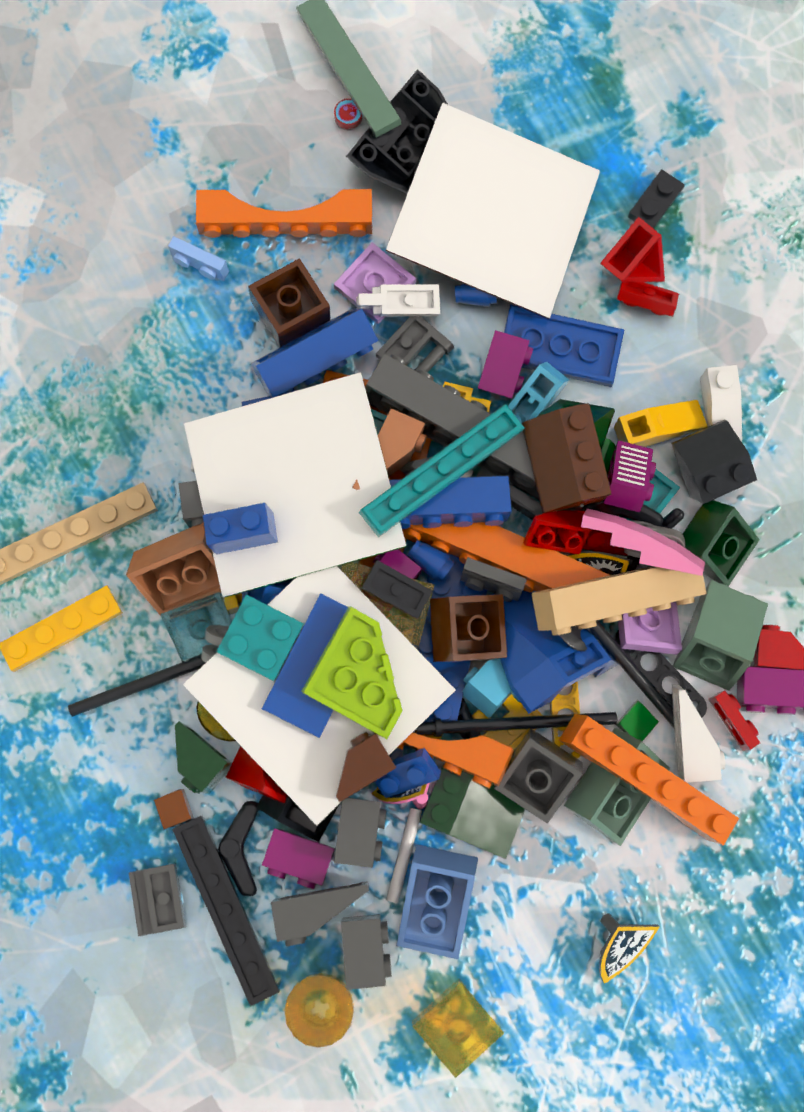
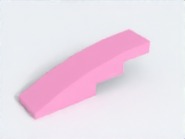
(654, 547)

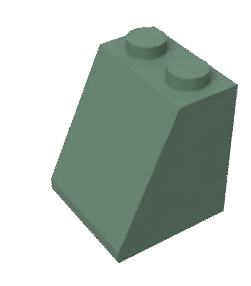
(721, 635)

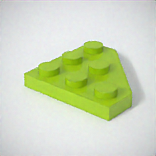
(357, 675)

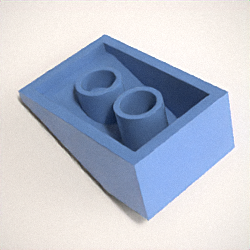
(437, 901)

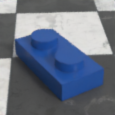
(410, 772)

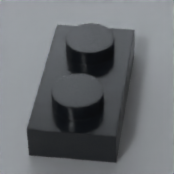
(657, 199)
(396, 589)

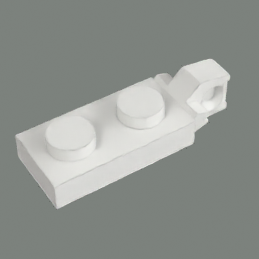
(401, 300)

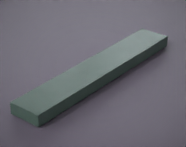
(349, 66)

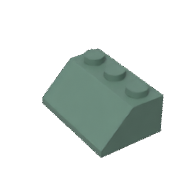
(607, 800)

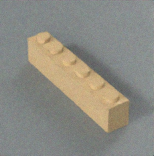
(612, 596)

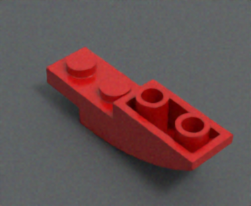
(564, 533)

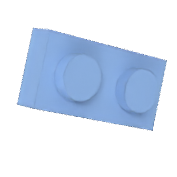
(207, 263)

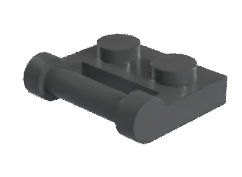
(412, 338)

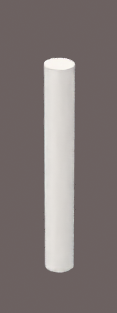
(404, 855)

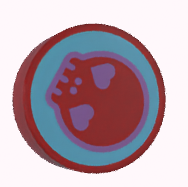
(347, 114)

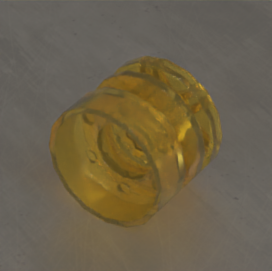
(312, 1028)

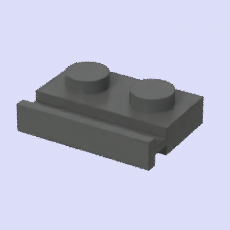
(483, 576)
(157, 900)

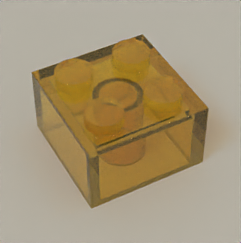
(457, 1027)

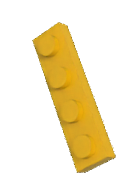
(60, 628)

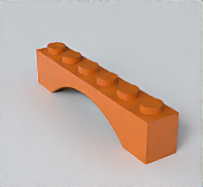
(224, 214)
(476, 756)
(644, 774)

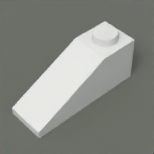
(722, 396)
(696, 750)

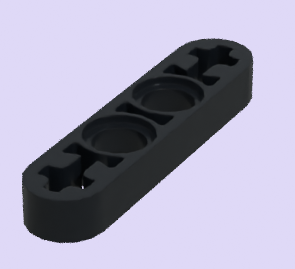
(664, 670)

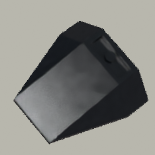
(397, 153)

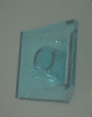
(189, 623)

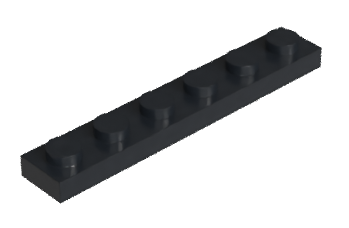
(226, 910)

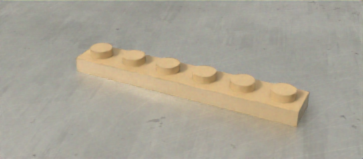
(75, 532)

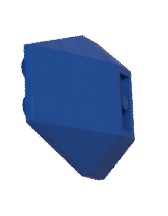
(543, 663)

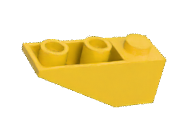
(660, 423)

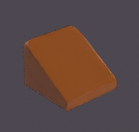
(173, 809)

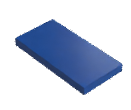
(570, 345)
(286, 696)

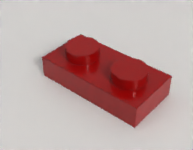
(648, 296)
(742, 730)

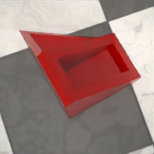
(637, 255)

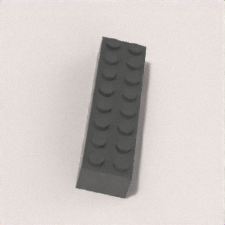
(446, 417)

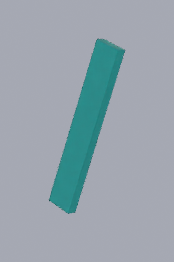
(441, 470)

